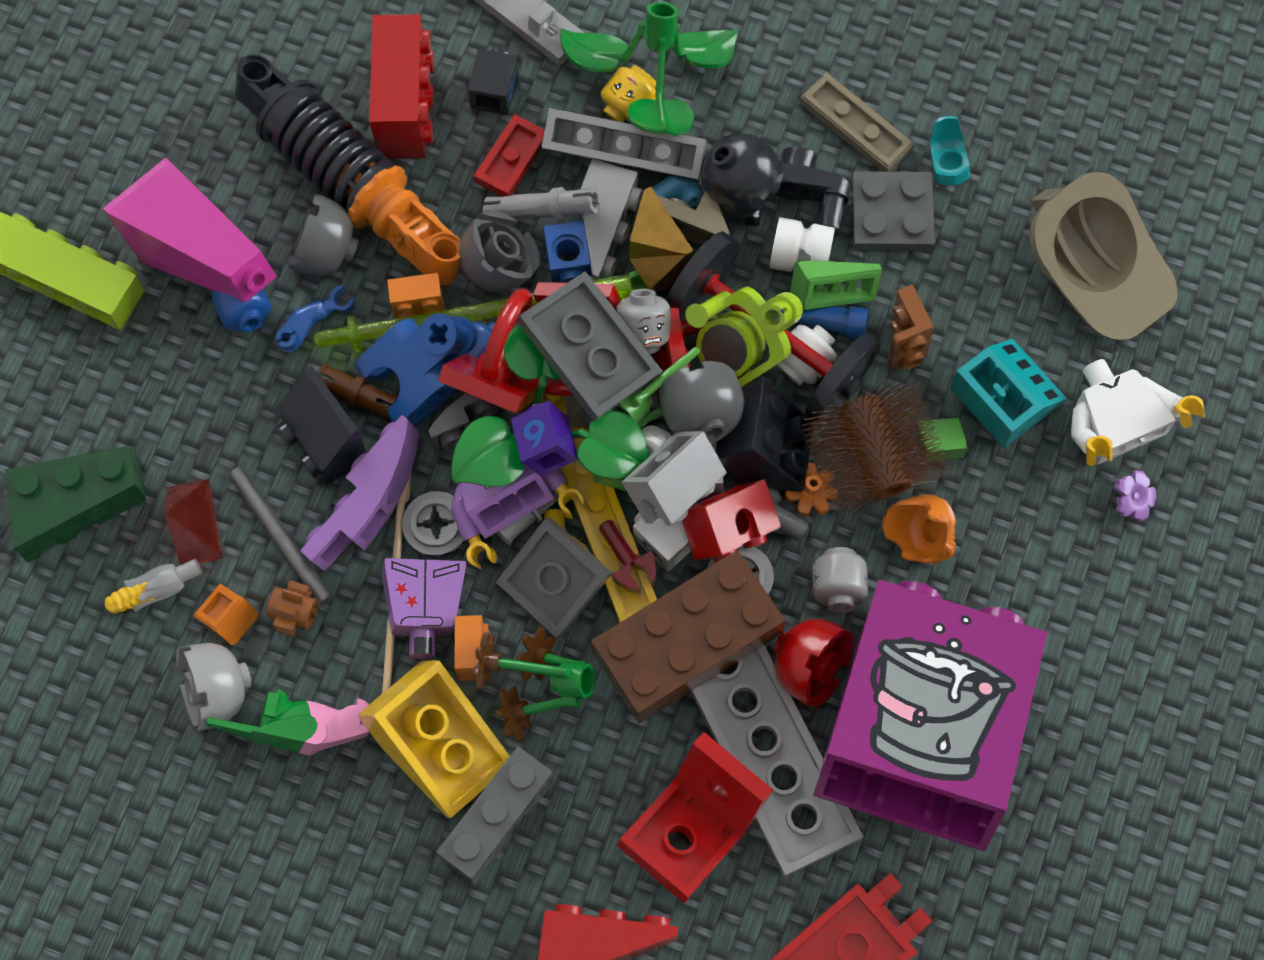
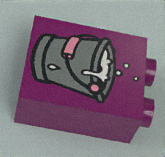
(933, 714)

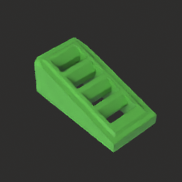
(811, 277)

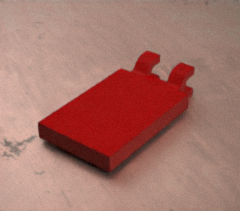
(859, 929)

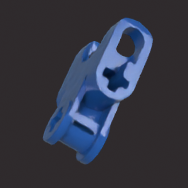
(417, 359)

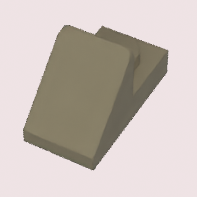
(696, 224)

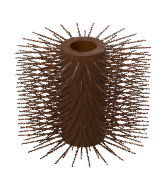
(875, 447)

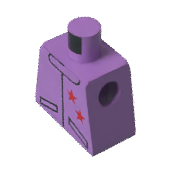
(422, 600)

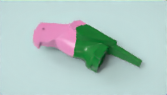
(300, 725)

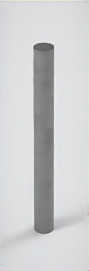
(280, 535)

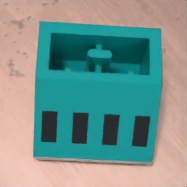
(1006, 391)

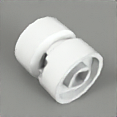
(797, 244)

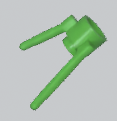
(639, 404)

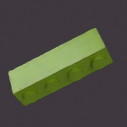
(66, 272)

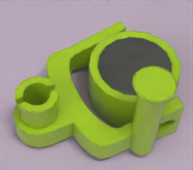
(740, 338)

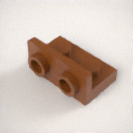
(910, 331)

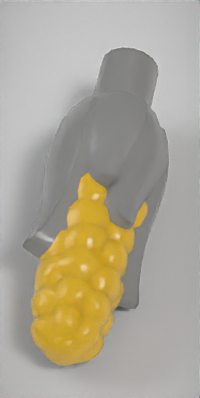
(152, 587)

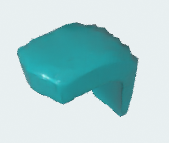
(948, 152)

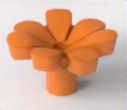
(811, 495)

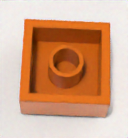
(415, 295)
(467, 639)

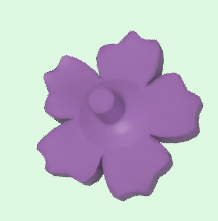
(1135, 495)

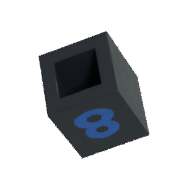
(493, 81)

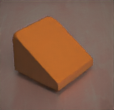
(226, 614)

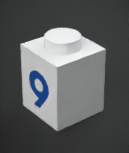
(666, 542)

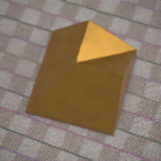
(657, 244)

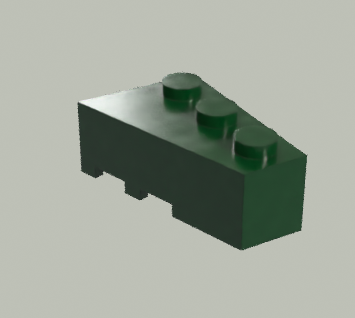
(70, 494)

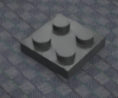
(892, 211)
(554, 577)

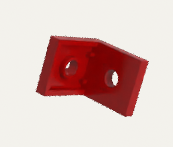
(710, 804)

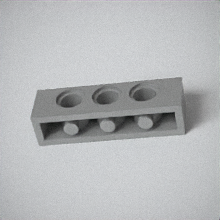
(623, 144)

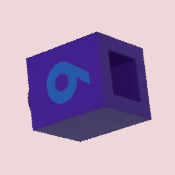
(544, 438)

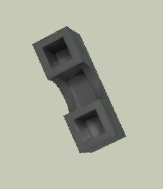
(494, 814)

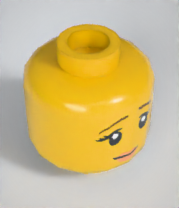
(625, 88)

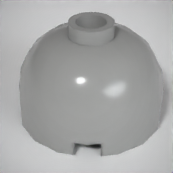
(211, 682)

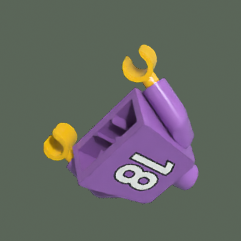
(490, 509)

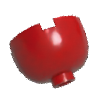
(811, 658)

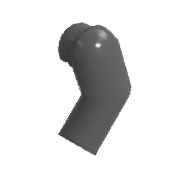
(790, 523)

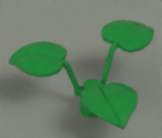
(660, 30)
(489, 451)

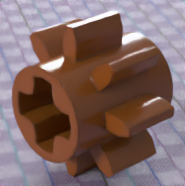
(292, 608)

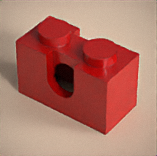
(730, 521)

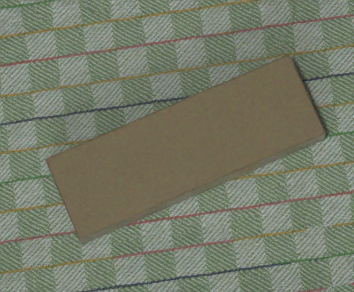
(856, 123)

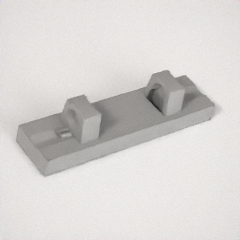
(534, 22)

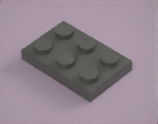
(589, 346)

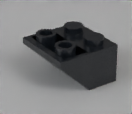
(767, 441)

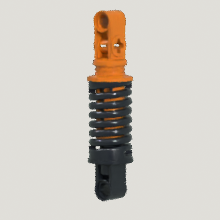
(345, 166)

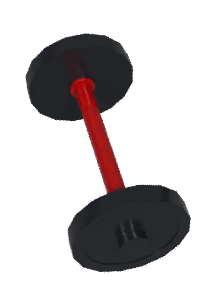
(704, 279)

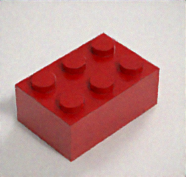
(401, 86)

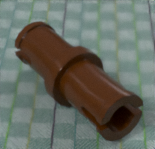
(357, 391)

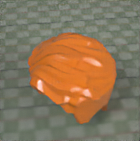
(921, 528)

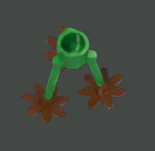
(568, 678)

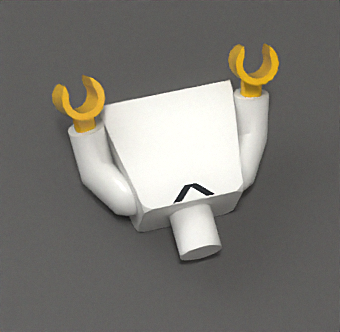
(1125, 412)

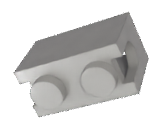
(674, 477)

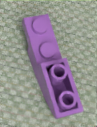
(379, 484)

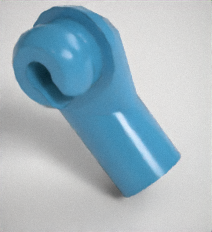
(680, 188)

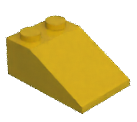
(435, 736)

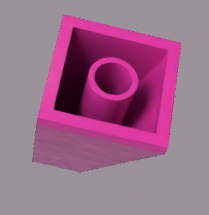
(186, 235)

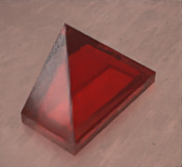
(193, 522)

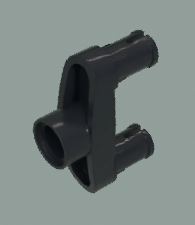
(807, 182)

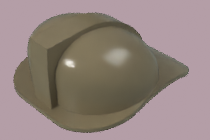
(1101, 255)

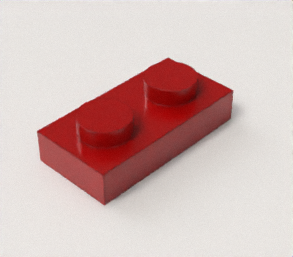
(510, 157)

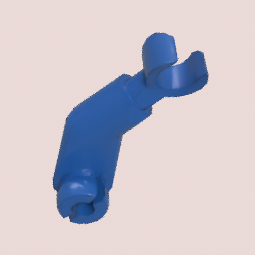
(302, 319)

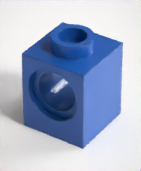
(567, 239)

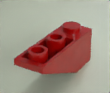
(606, 937)

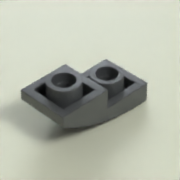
(455, 419)

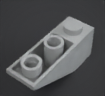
(609, 227)

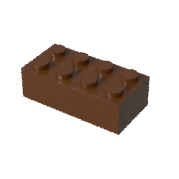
(688, 636)

